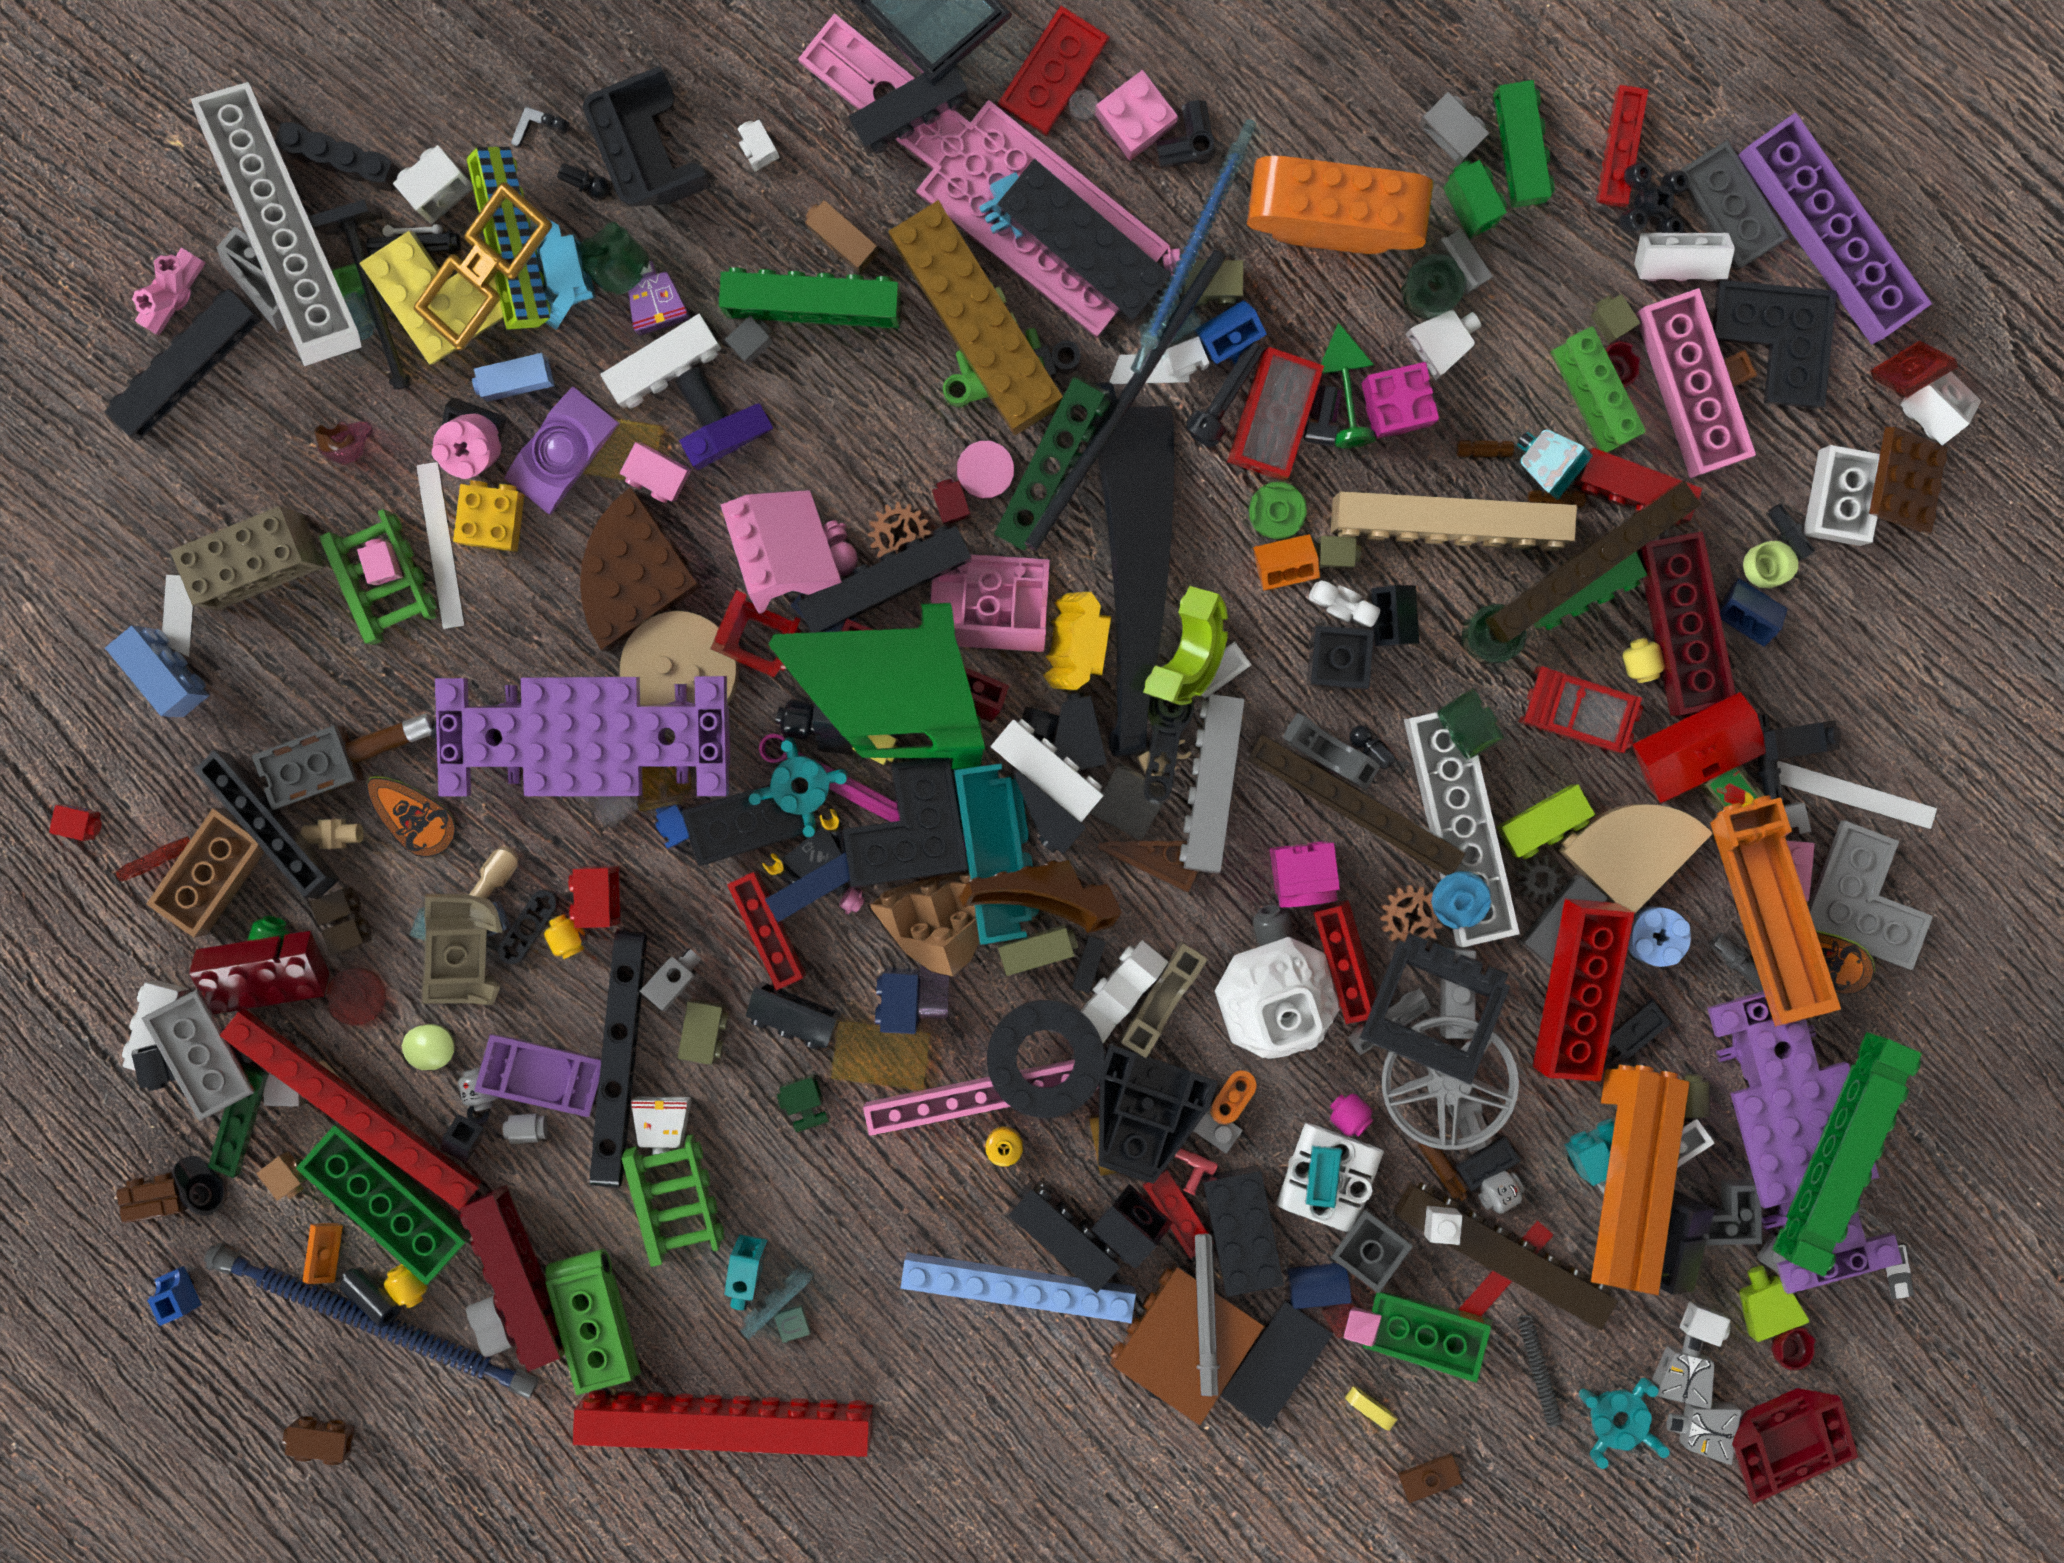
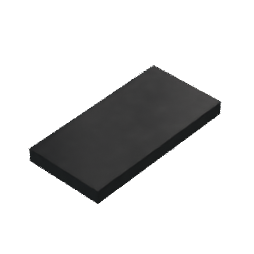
(737, 826)
(1276, 1364)

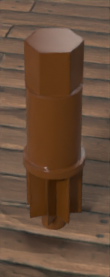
(1446, 1172)

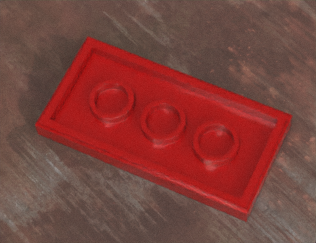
(1053, 71)

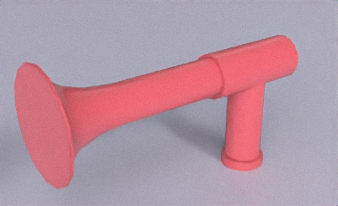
(1200, 1166)

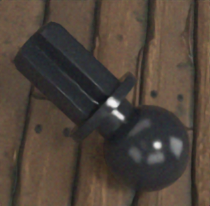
(597, 186)
(1362, 737)

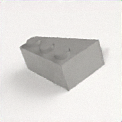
(243, 265)

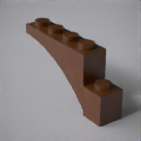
(1048, 888)

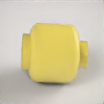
(1643, 660)

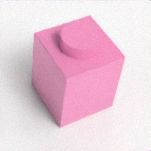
(379, 562)

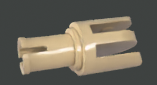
(496, 871)

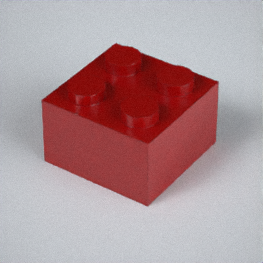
(595, 896)

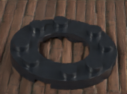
(1039, 1016)

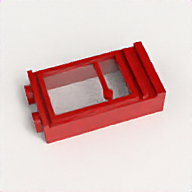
(1582, 710)

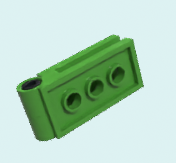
(566, 1284)

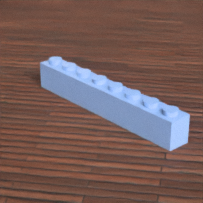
(1016, 1287)

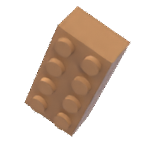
(207, 874)

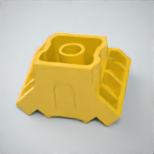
(1077, 641)

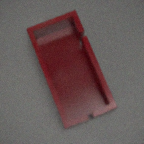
(251, 977)

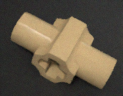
(332, 833)

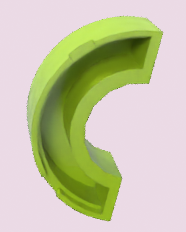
(1199, 649)

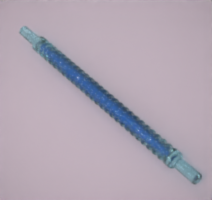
(1150, 338)

